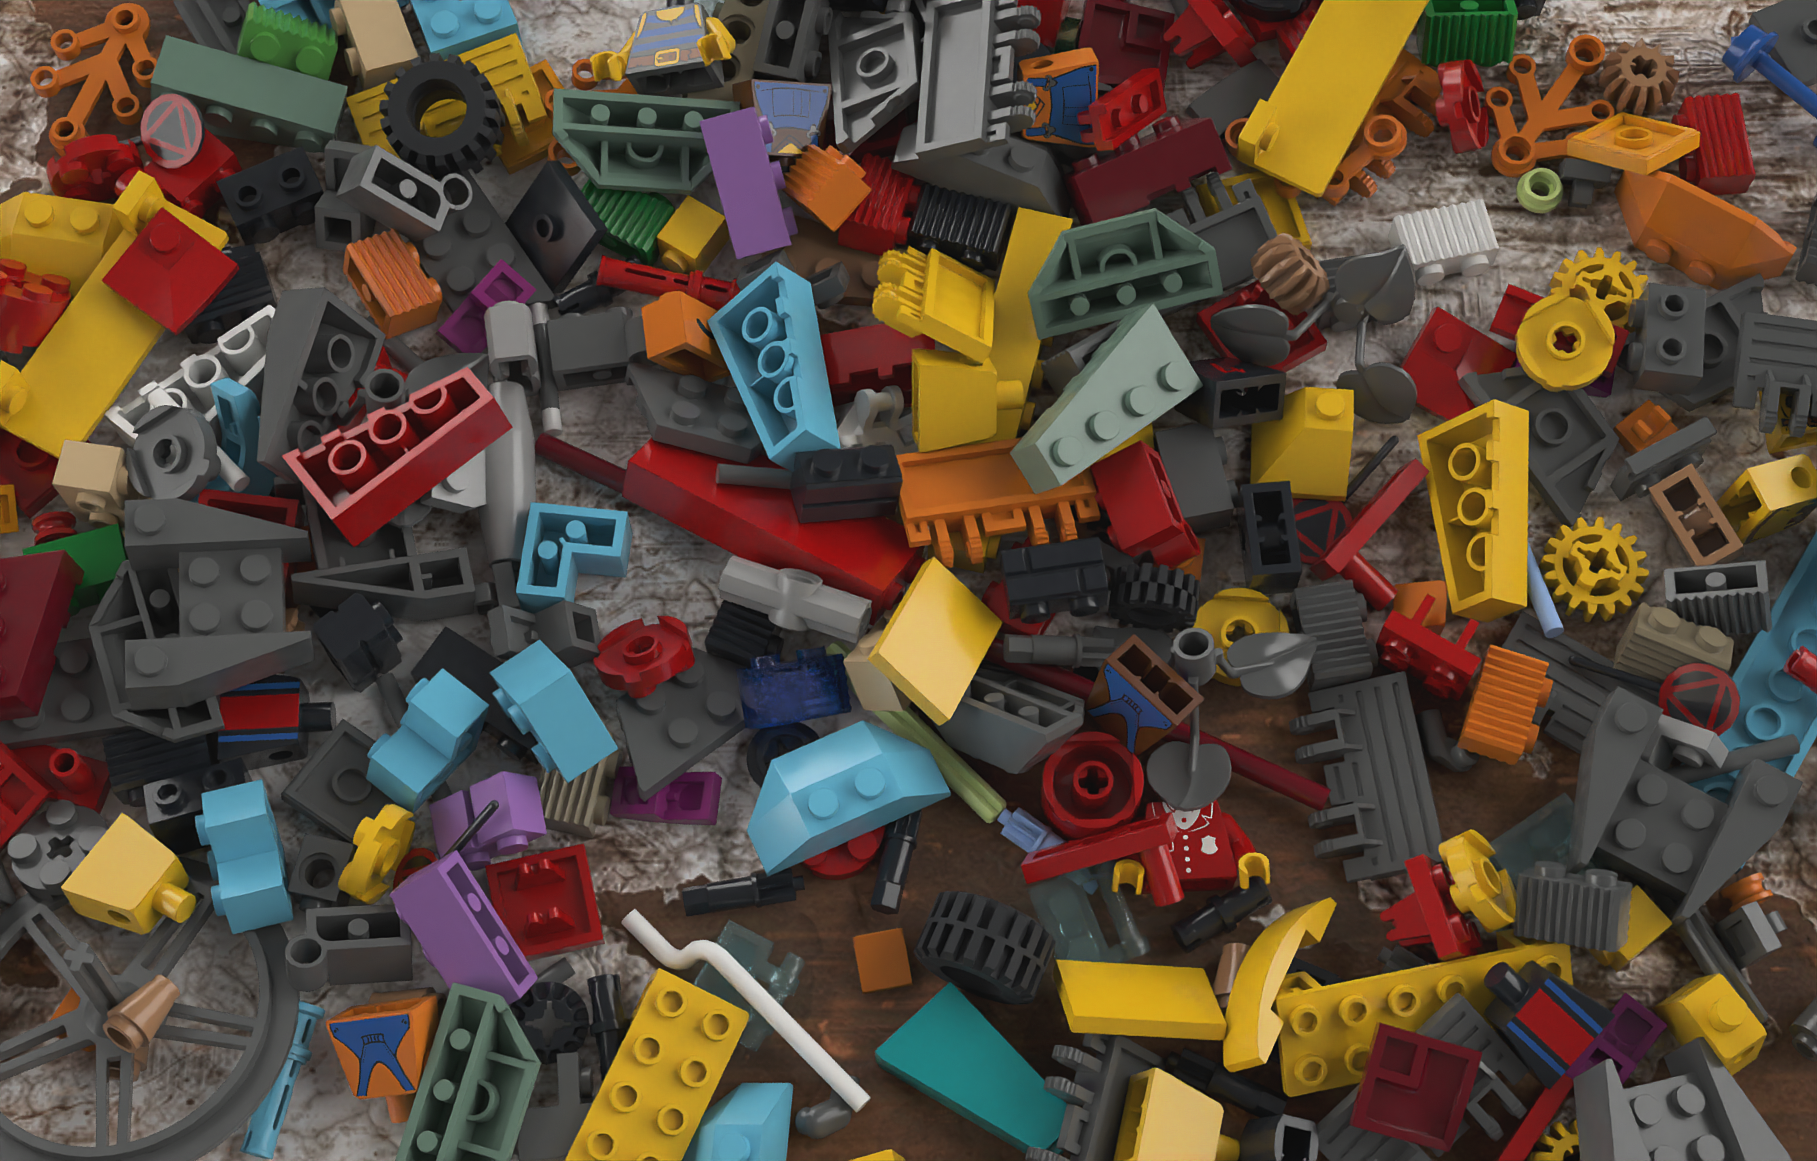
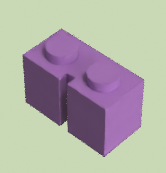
(505, 832)

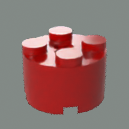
(29, 305)
(1095, 760)

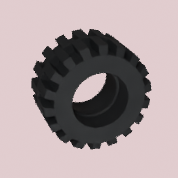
(435, 82)
(985, 947)

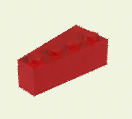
(399, 453)

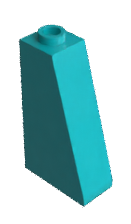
(974, 1071)

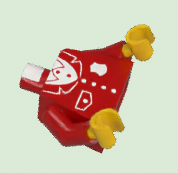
(1204, 852)

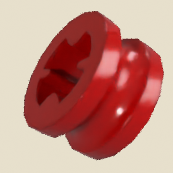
(53, 526)

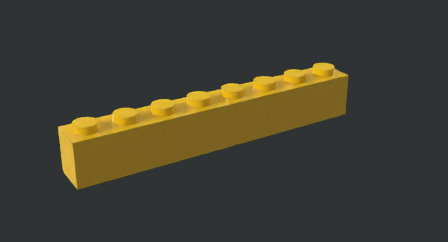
(1015, 343)

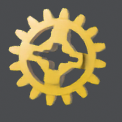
(1602, 278)
(1614, 579)

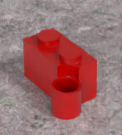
(195, 184)
(1143, 506)

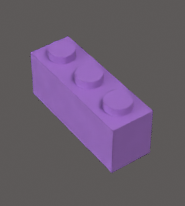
(748, 182)
(462, 929)

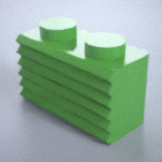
(287, 41)

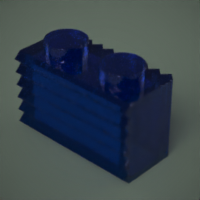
(793, 689)

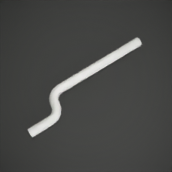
(755, 996)

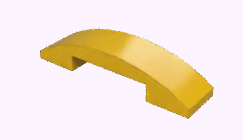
(1249, 1021)

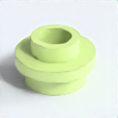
(1544, 180)

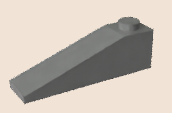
(312, 367)

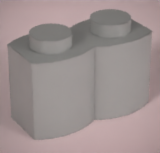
(512, 345)

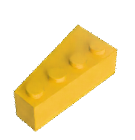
(1481, 507)

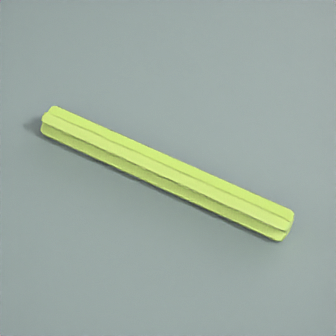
(954, 769)

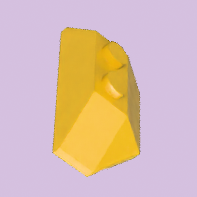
(57, 235)

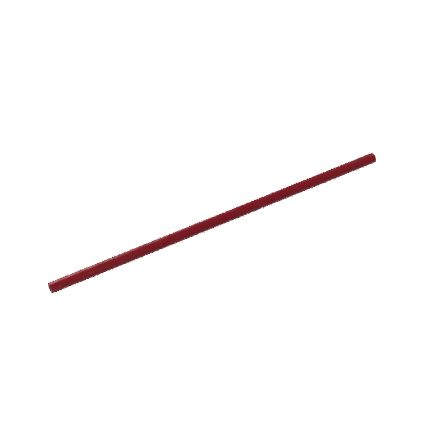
(1054, 676)

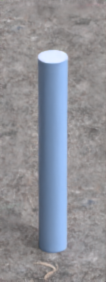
(1541, 599)

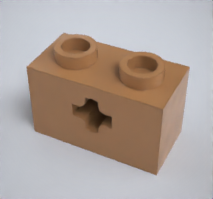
(1695, 519)

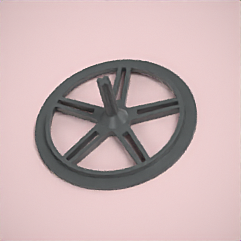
(100, 992)

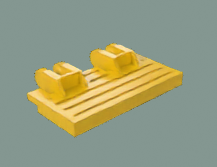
(505, 69)
(937, 299)

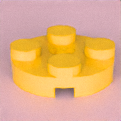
(1571, 316)
(1238, 608)
(380, 849)
(1477, 882)

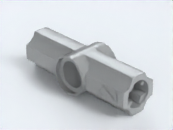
(795, 599)

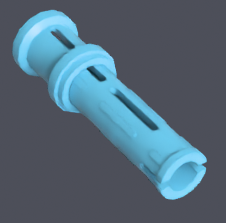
(270, 1115)

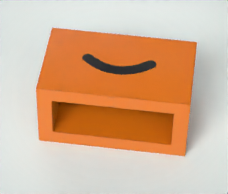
(681, 337)

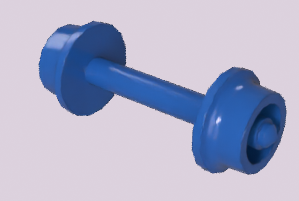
(1750, 53)

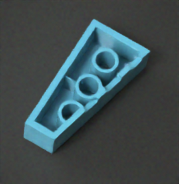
(779, 363)

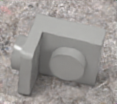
(1685, 743)

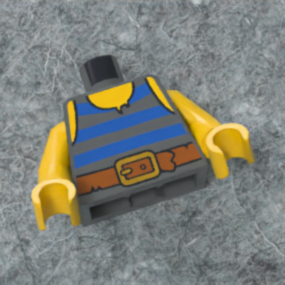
(670, 52)

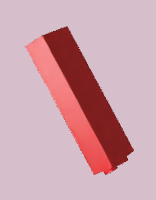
(761, 525)

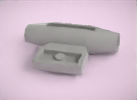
(497, 481)

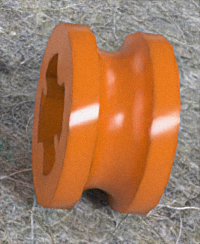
(1747, 891)

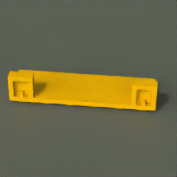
(1327, 90)
(94, 341)
(1333, 1025)
(661, 1074)

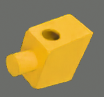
(957, 399)
(130, 880)
(1714, 1011)
(1171, 1122)

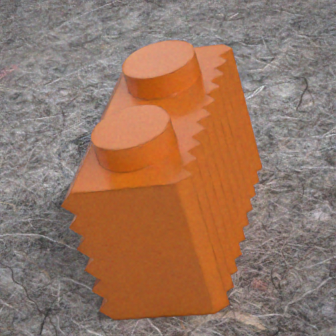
(826, 185)
(392, 283)
(1504, 705)

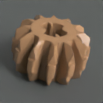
(1638, 78)
(1290, 273)

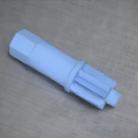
(1032, 835)

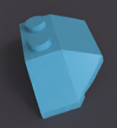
(839, 793)
(745, 1125)

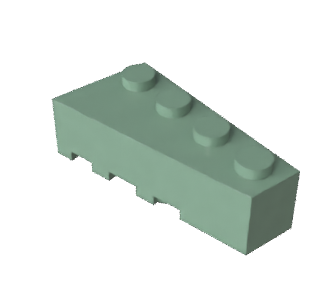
(251, 97)
(1114, 396)

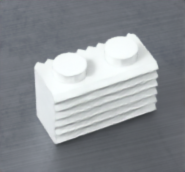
(1446, 241)

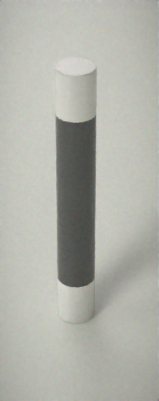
(548, 392)

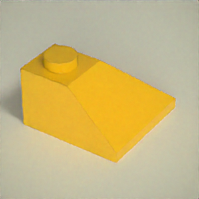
(1307, 445)

